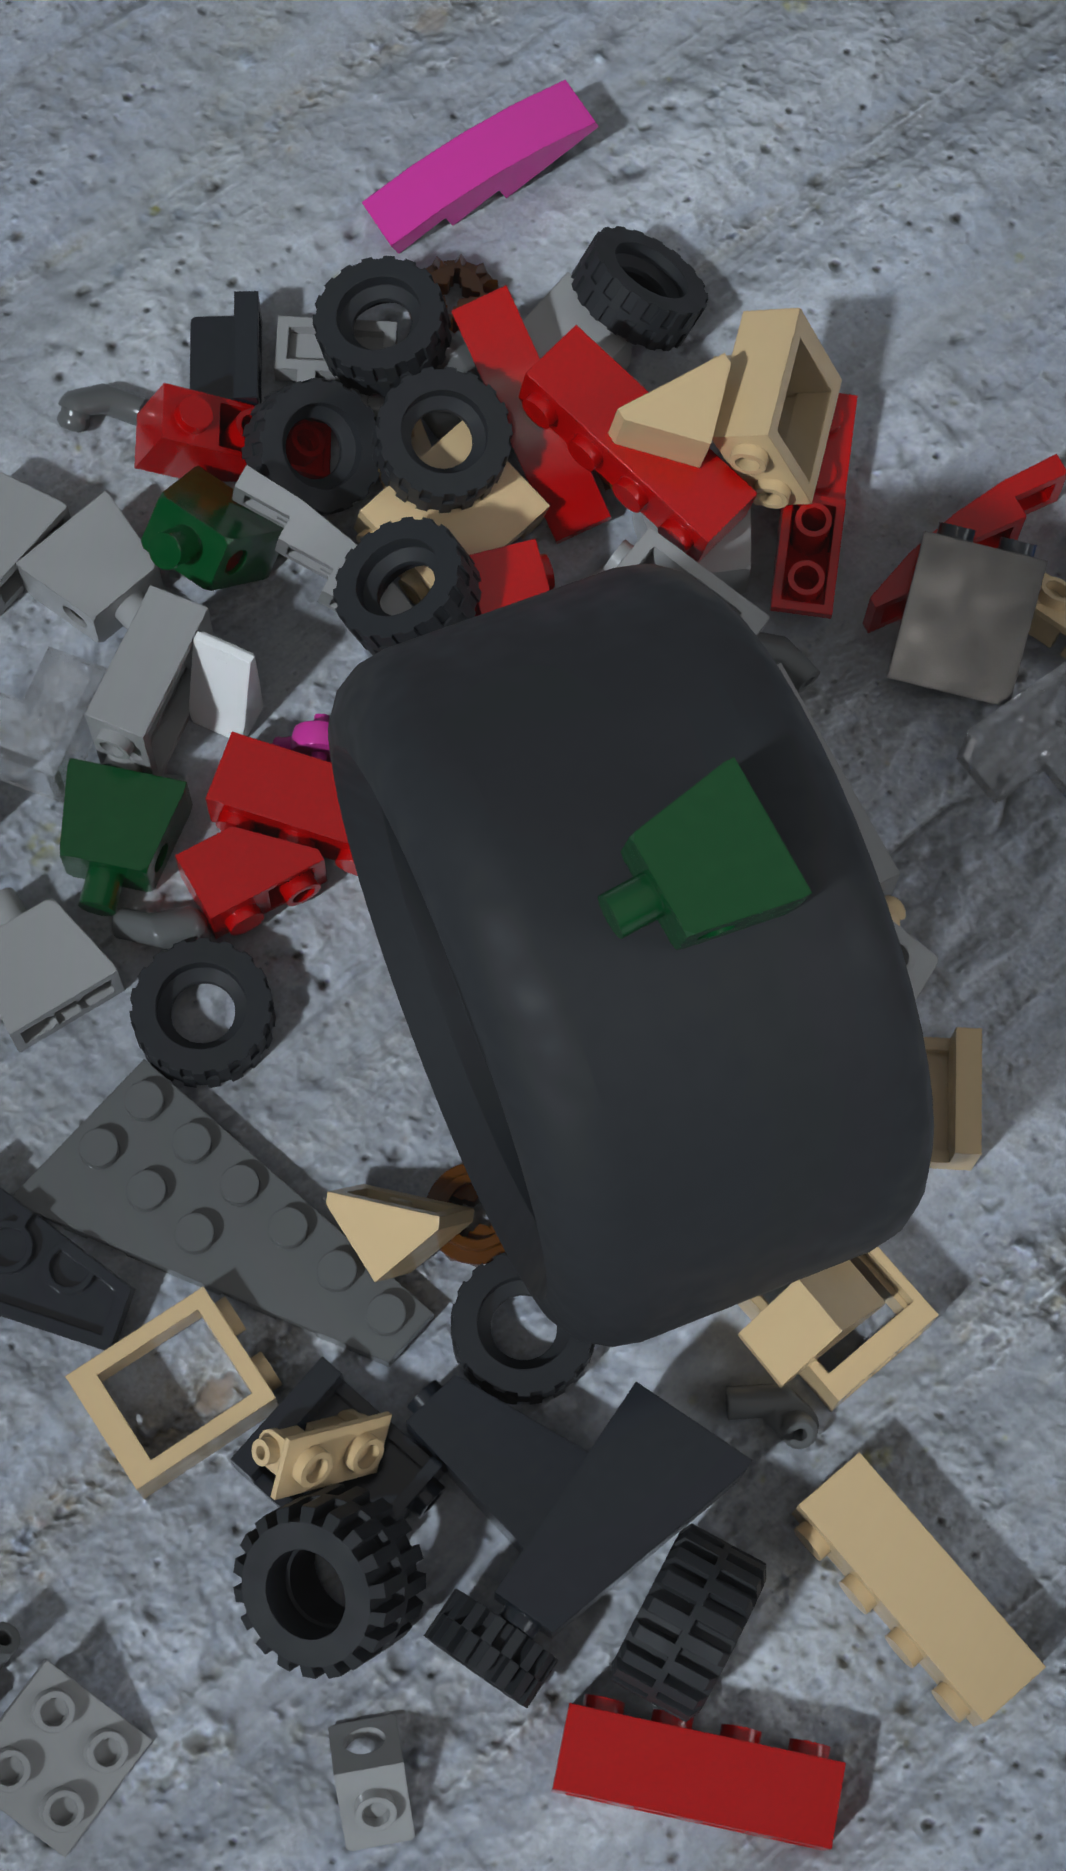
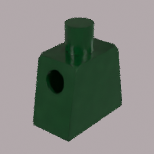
(209, 534)
(119, 830)
(706, 866)

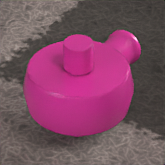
(309, 738)

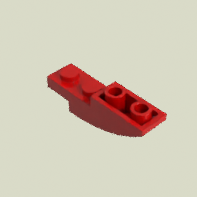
(812, 533)

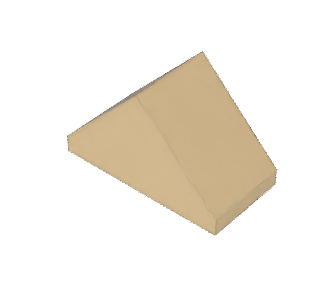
(676, 417)
(393, 1228)
(810, 1320)

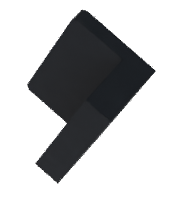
(229, 352)

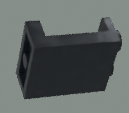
(967, 615)
(404, 1474)

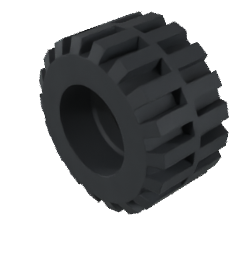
(291, 1605)
(689, 1622)

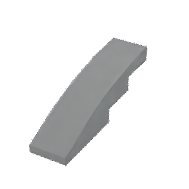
(306, 536)

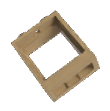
(777, 406)
(912, 1319)
(255, 1372)

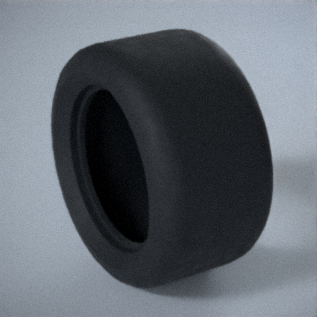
(625, 1107)

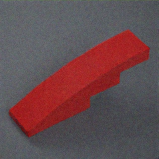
(502, 357)
(992, 515)

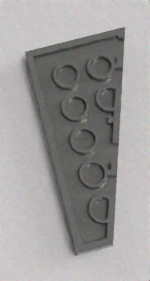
(197, 1204)

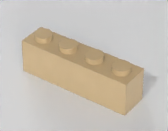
(916, 1591)

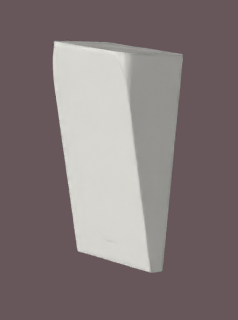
(223, 686)

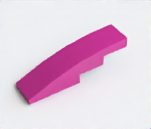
(478, 163)

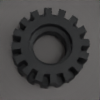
(491, 1648)

